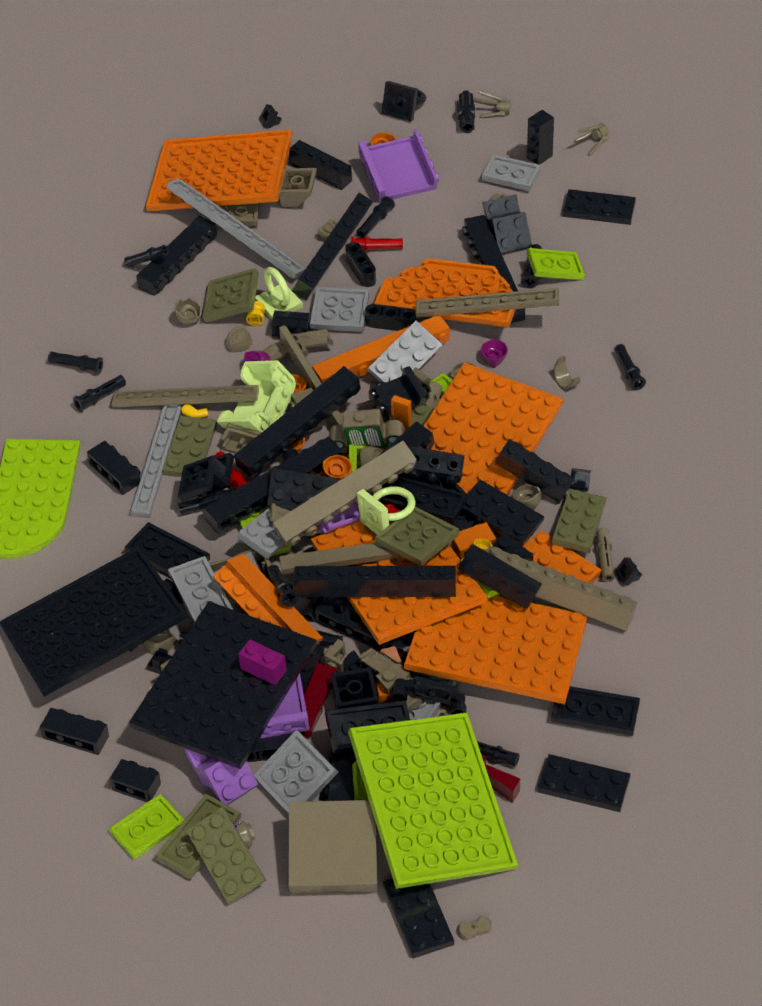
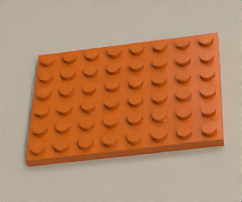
(222, 168)
(480, 417)
(397, 616)
(503, 648)

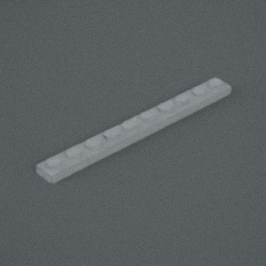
(236, 228)

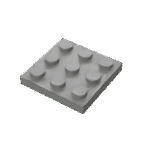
(339, 309)
(295, 772)

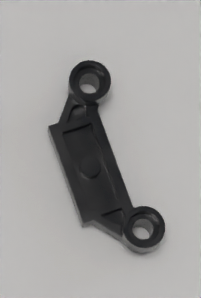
(429, 690)

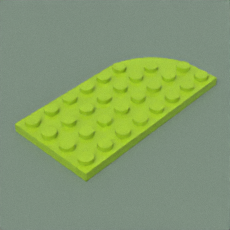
(35, 493)

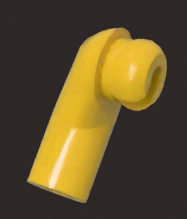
(190, 411)

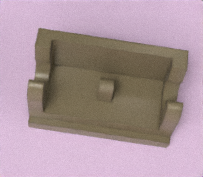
(237, 437)

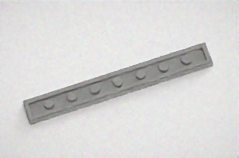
(155, 461)

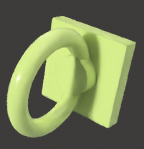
(277, 297)
(375, 514)

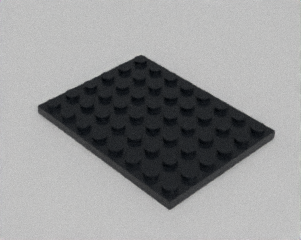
(92, 621)
(207, 698)

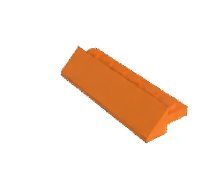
(258, 596)

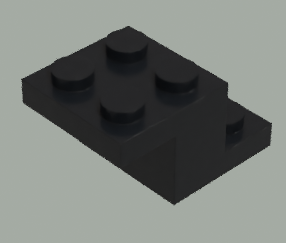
(507, 223)
(206, 476)

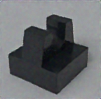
(269, 116)
(581, 479)
(627, 571)
(158, 659)

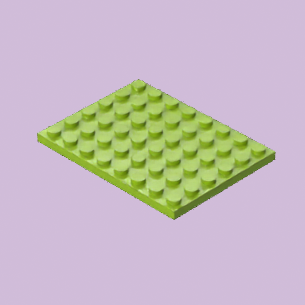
(432, 800)

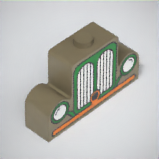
(365, 429)

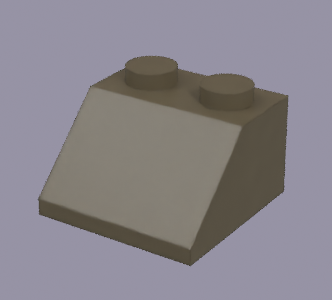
(296, 186)

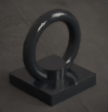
(401, 100)

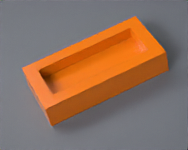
(401, 411)

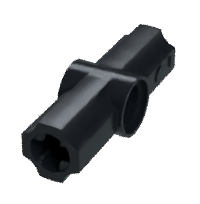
(466, 111)

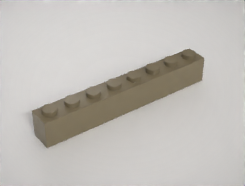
(344, 493)
(574, 593)

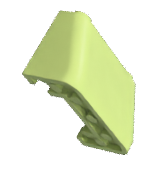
(273, 398)

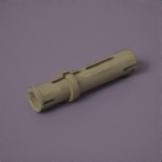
(604, 548)

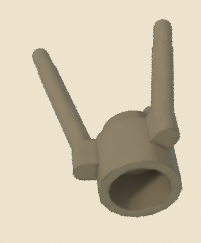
(503, 104)
(599, 132)

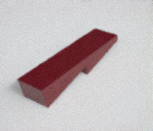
(316, 695)
(502, 782)

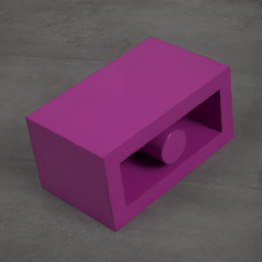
(262, 662)

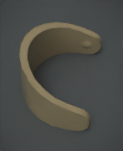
(562, 376)

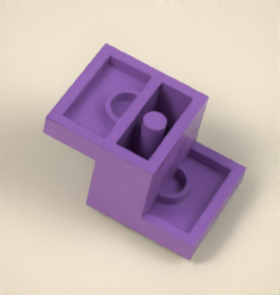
(224, 779)

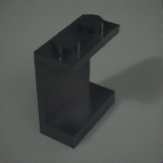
(405, 386)

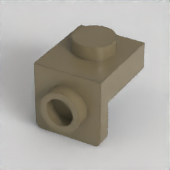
(335, 654)

